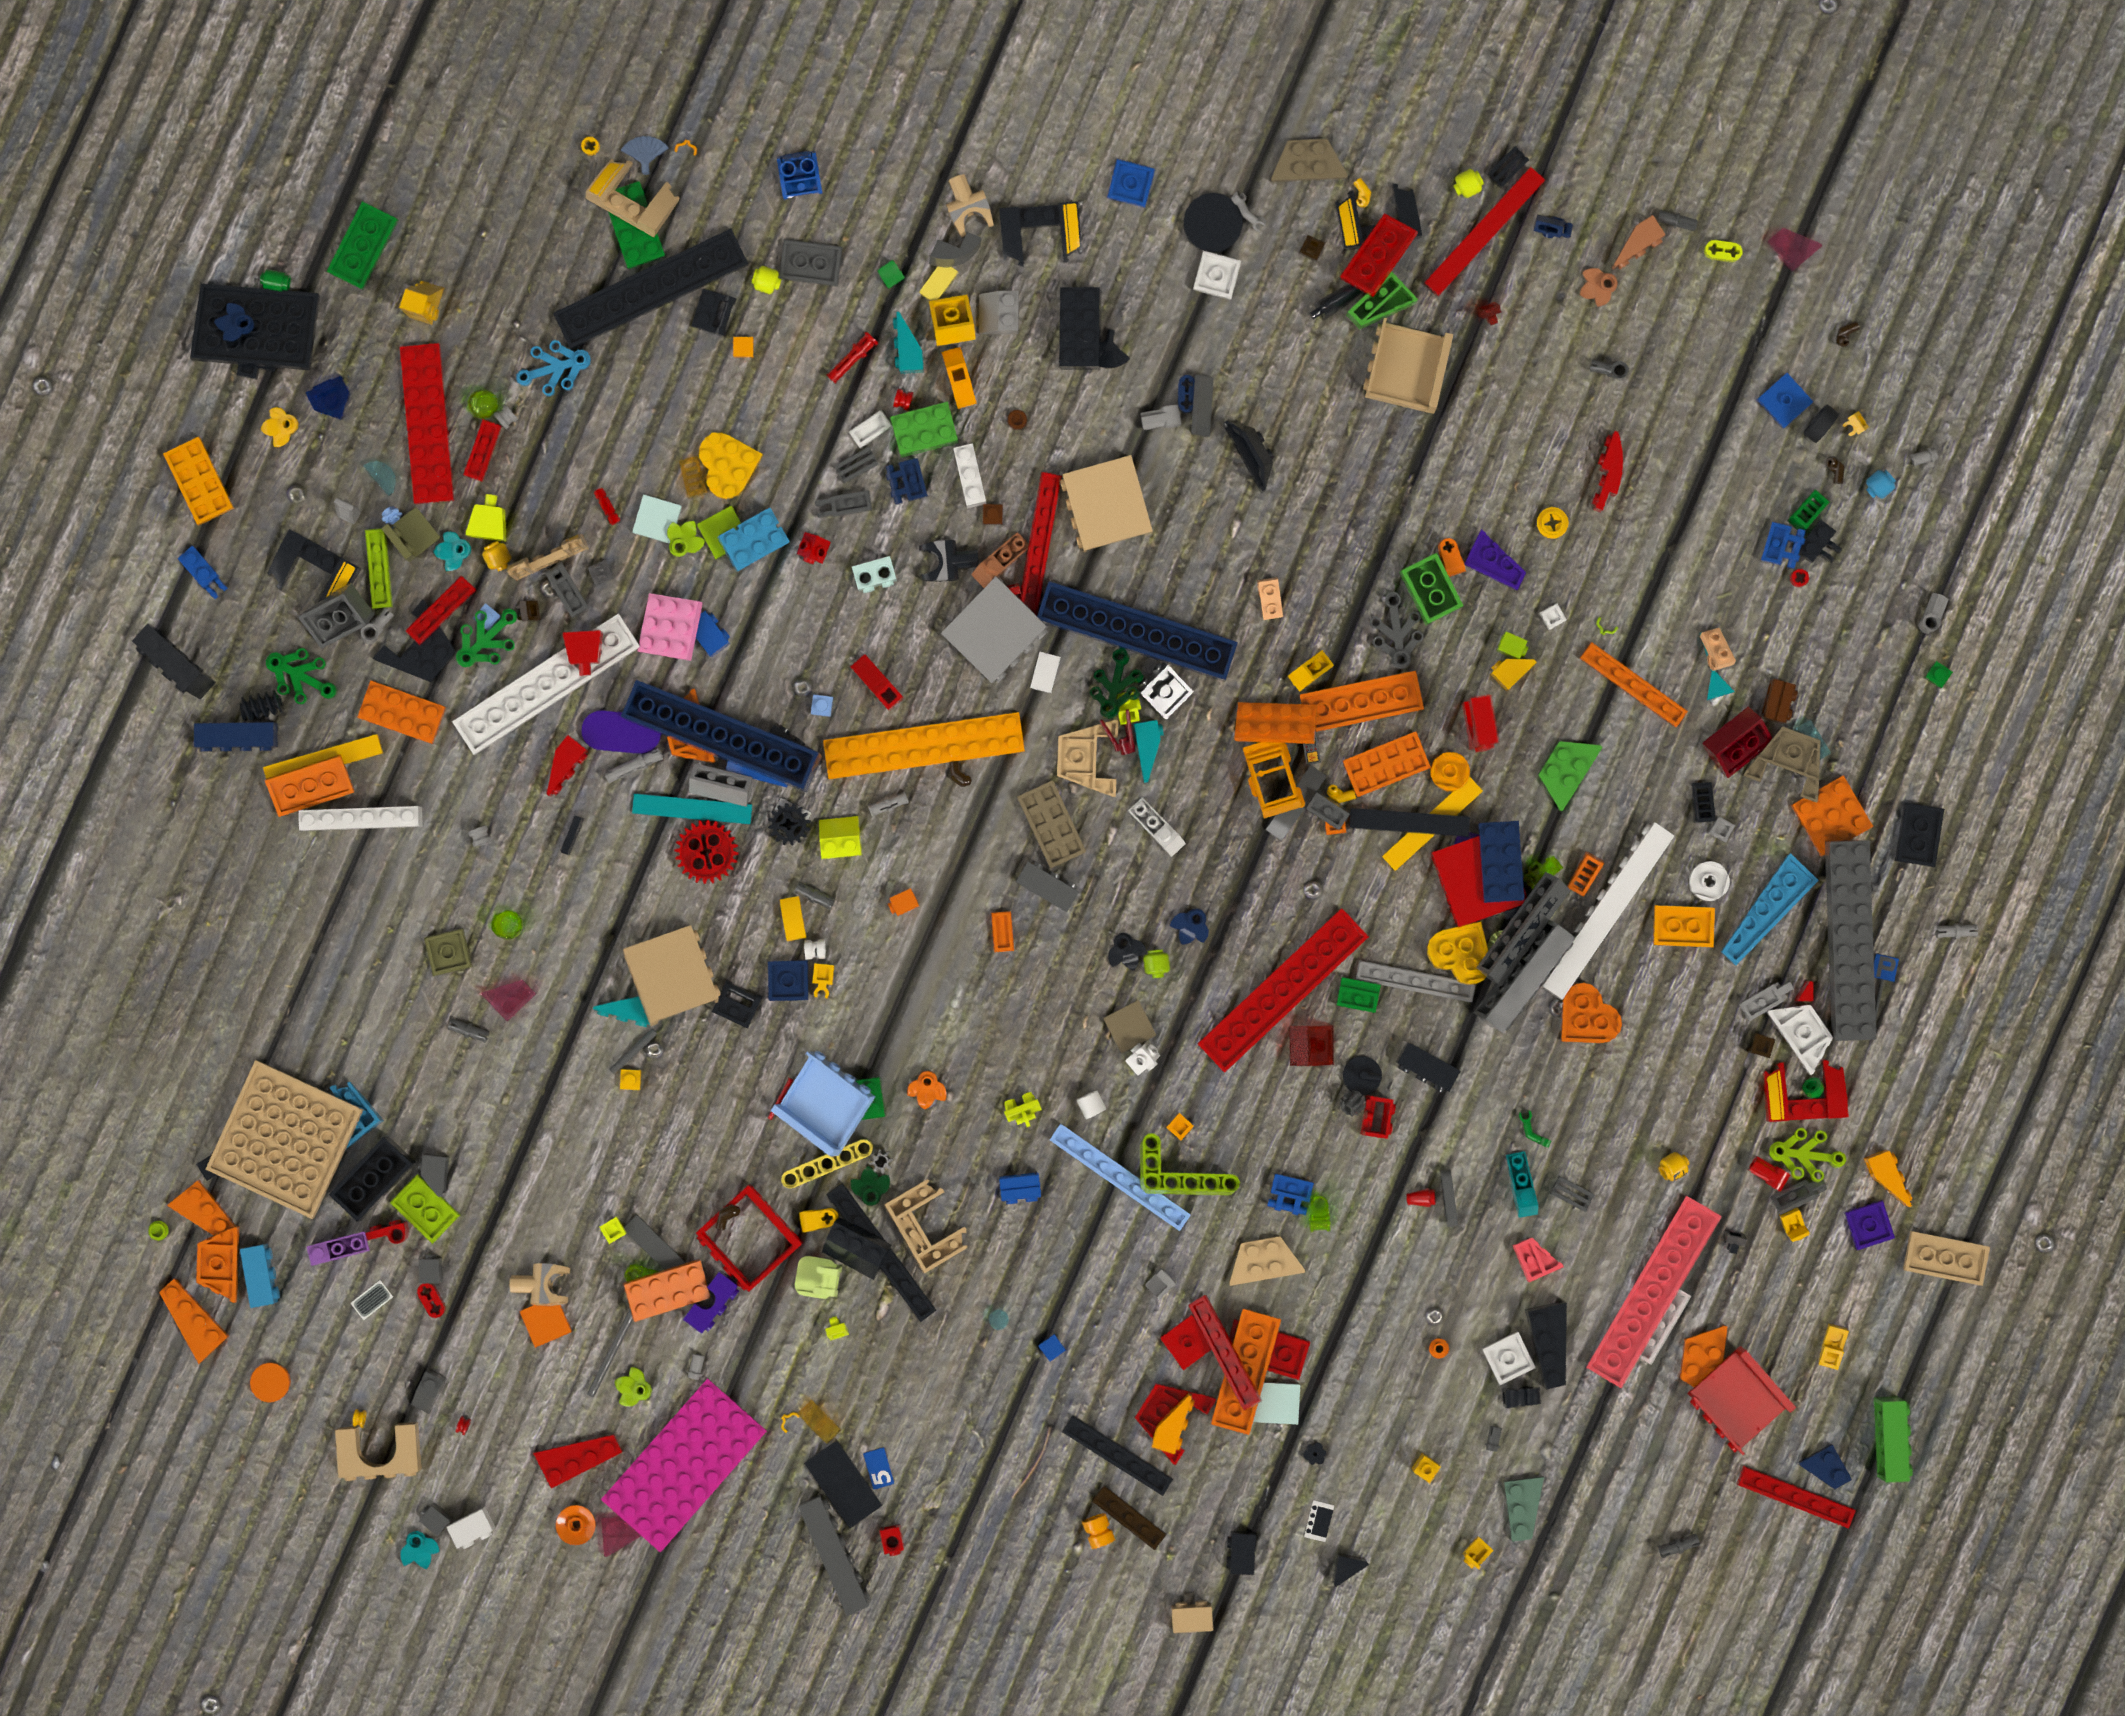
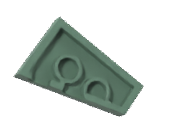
(1522, 1506)

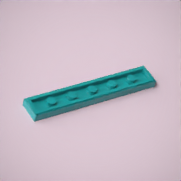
(691, 809)

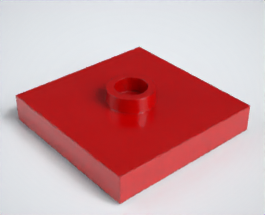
(1186, 1342)

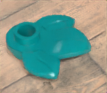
(450, 552)
(419, 1552)

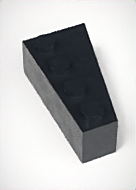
(172, 662)
(1548, 1334)

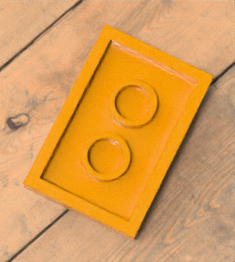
(1683, 926)

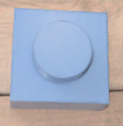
(492, 616)
(822, 705)

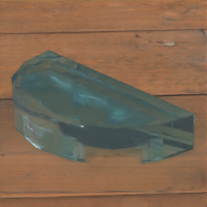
(383, 476)

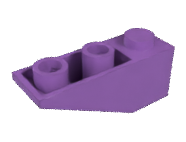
(337, 1248)

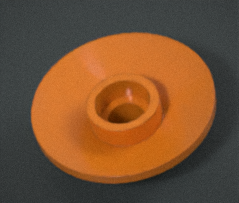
(571, 1534)

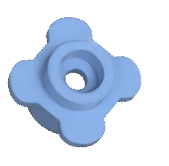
(391, 515)

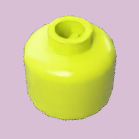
(1468, 183)
(766, 280)

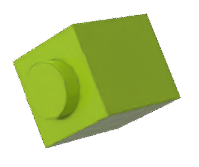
(1512, 646)

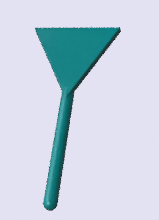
(1717, 685)

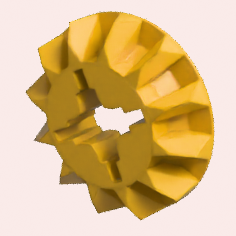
(1557, 515)

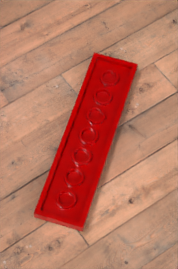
(427, 423)

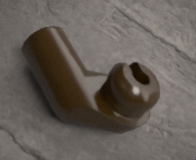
(1844, 333)
(1837, 468)
(726, 1214)

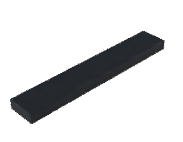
(1409, 822)
(1117, 1455)

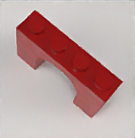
(1480, 723)

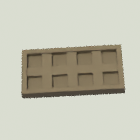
(1051, 824)

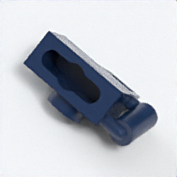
(1552, 227)

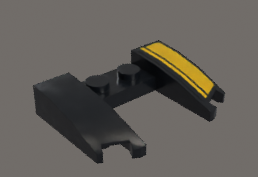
(1063, 215)
(1349, 224)
(295, 547)

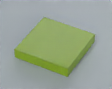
(717, 525)

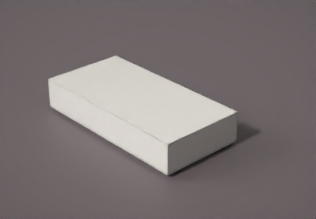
(870, 429)

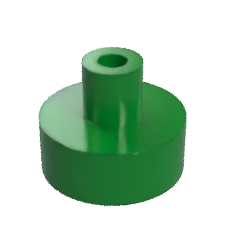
(1813, 1087)

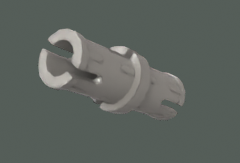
(888, 803)
(1956, 931)

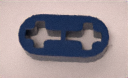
(1181, 393)

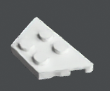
(1803, 1033)

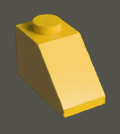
(1310, 670)
(1510, 671)

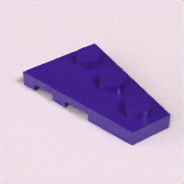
(1493, 562)

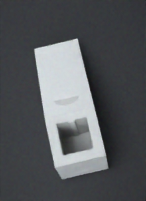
(1157, 827)

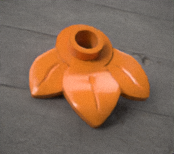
(927, 1092)

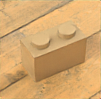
(1192, 1617)

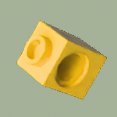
(1425, 1468)

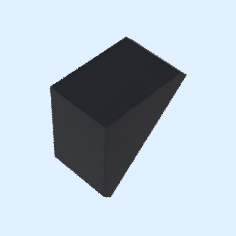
(1346, 1567)

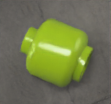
(1156, 963)

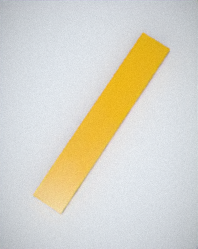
(350, 752)
(1412, 842)

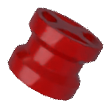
(903, 399)

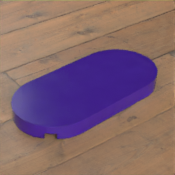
(612, 733)

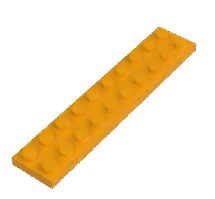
(923, 745)

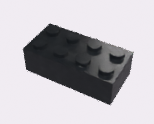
(1080, 328)
(372, 1178)

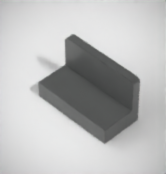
(1328, 809)

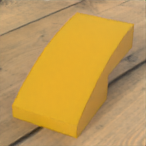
(792, 918)
(1833, 1346)

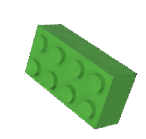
(1892, 1439)

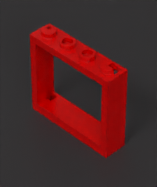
(730, 1268)

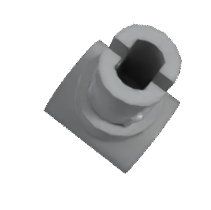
(377, 626)

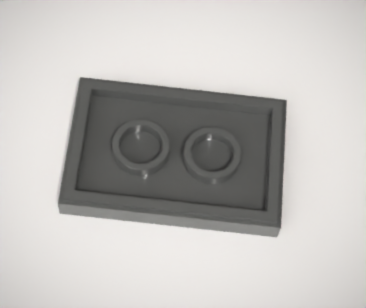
(810, 263)

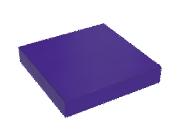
(1869, 1225)

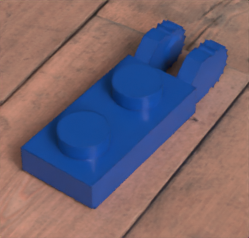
(201, 570)

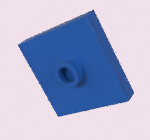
(1785, 400)

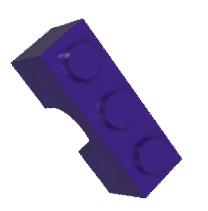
(702, 1317)

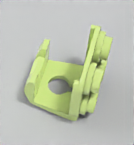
(817, 1277)

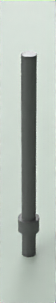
(611, 1353)

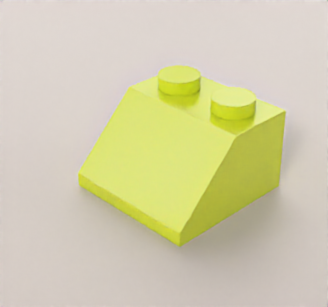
(840, 837)

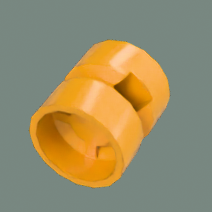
(1098, 1531)

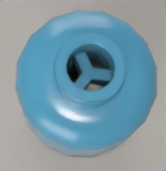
(1880, 484)

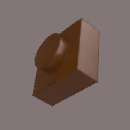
(992, 514)

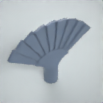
(644, 150)

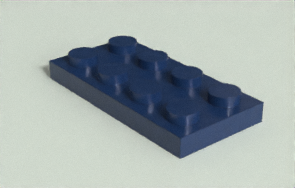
(1501, 861)

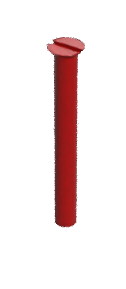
(782, 1095)

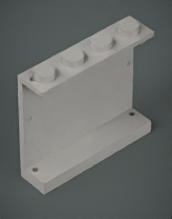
(995, 630)

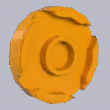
(1450, 771)

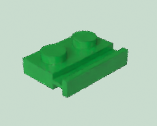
(1358, 995)

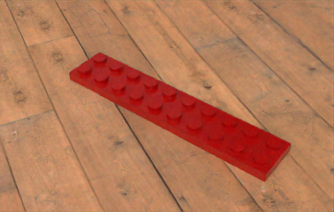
(1283, 990)

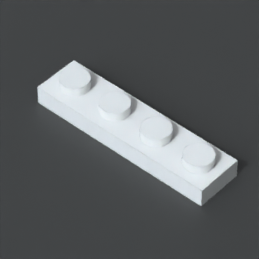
(1665, 1327)

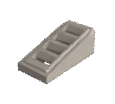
(346, 511)

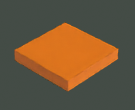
(545, 1323)

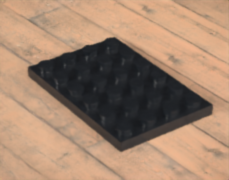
(280, 334)

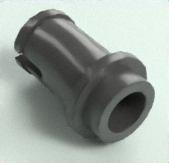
(1493, 1439)

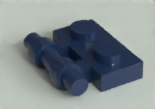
(912, 479)

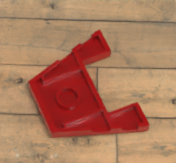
(1160, 1403)

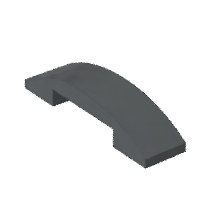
(1309, 785)

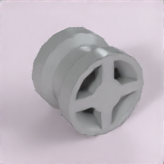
(505, 416)
(480, 836)

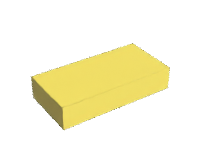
(938, 283)

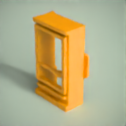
(1264, 751)

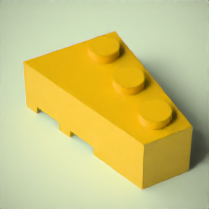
(422, 302)

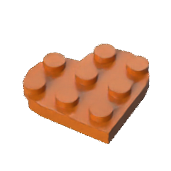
(1587, 1017)

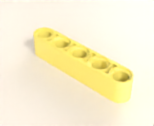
(819, 1170)

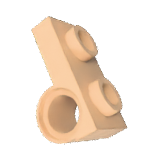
(1270, 598)
(1718, 650)

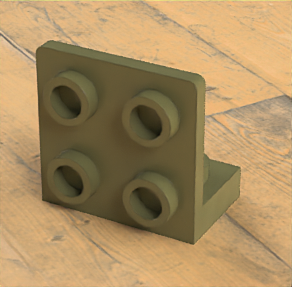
(411, 534)

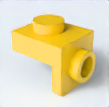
(1794, 1225)
(1477, 1553)

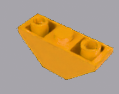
(959, 377)

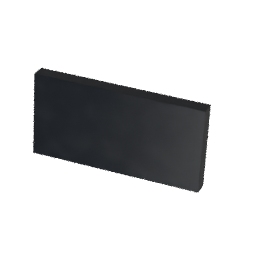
(843, 1484)

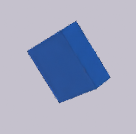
(1052, 1347)

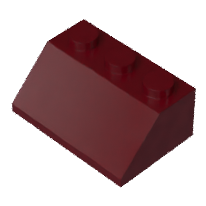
(1738, 742)

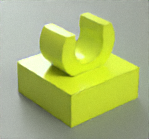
(613, 1230)
(836, 1330)

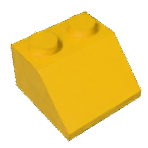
(952, 320)

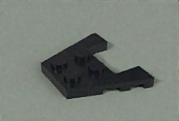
(421, 660)

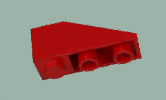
(877, 682)
(565, 759)

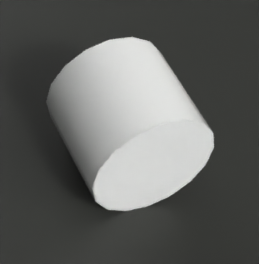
(1091, 1104)

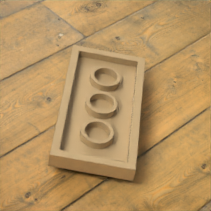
(1946, 1258)

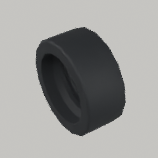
(1821, 423)

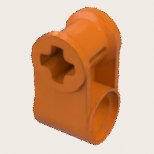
(1451, 561)

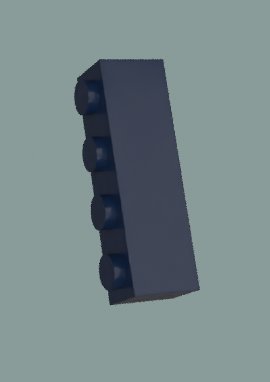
(235, 736)

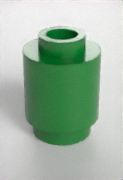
(275, 280)

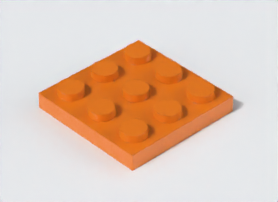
(1834, 816)

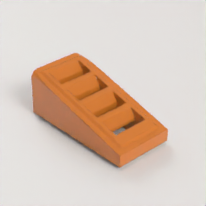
(1591, 877)

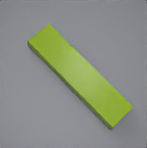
(378, 569)

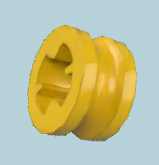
(588, 151)
(359, 1418)

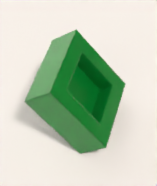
(1938, 674)

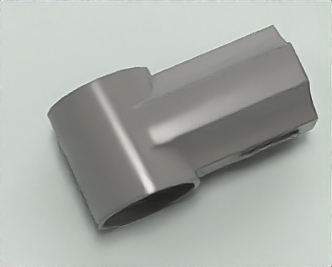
(1165, 417)
(1934, 612)

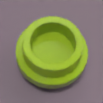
(158, 1230)

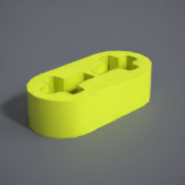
(1724, 246)

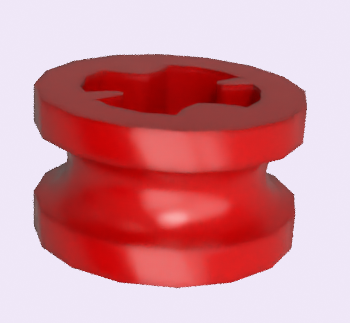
(1805, 579)
(463, 1425)

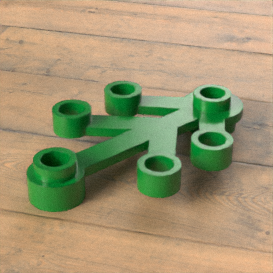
(484, 640)
(297, 674)

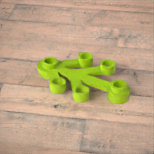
(1804, 1155)

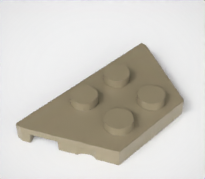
(1308, 161)

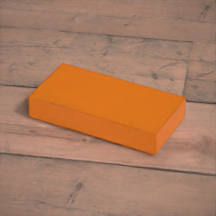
(1002, 931)

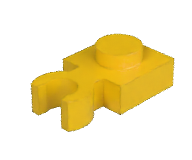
(823, 976)

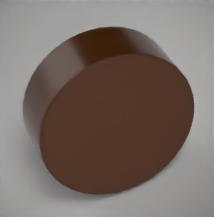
(1017, 419)

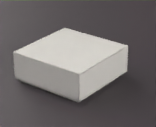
(1552, 616)

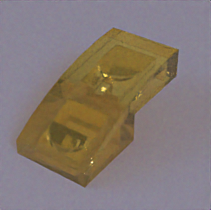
(819, 1421)

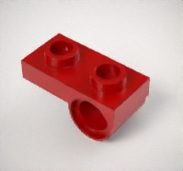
(377, 1231)

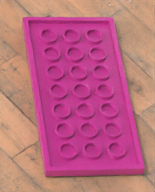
(683, 1465)

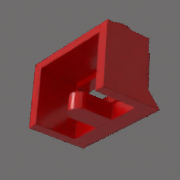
(1388, 1111)

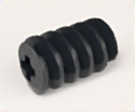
(261, 705)

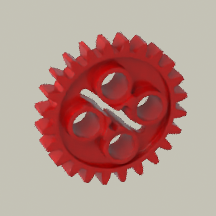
(688, 856)

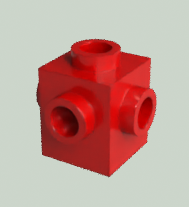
(813, 548)

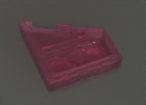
(1793, 247)
(509, 998)
(616, 1534)

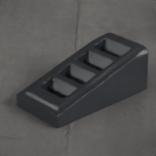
(1711, 809)

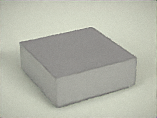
(1721, 829)

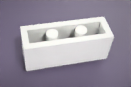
(969, 475)

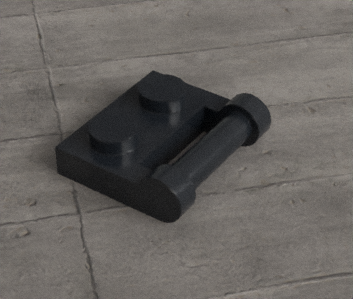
(707, 312)
(734, 1010)

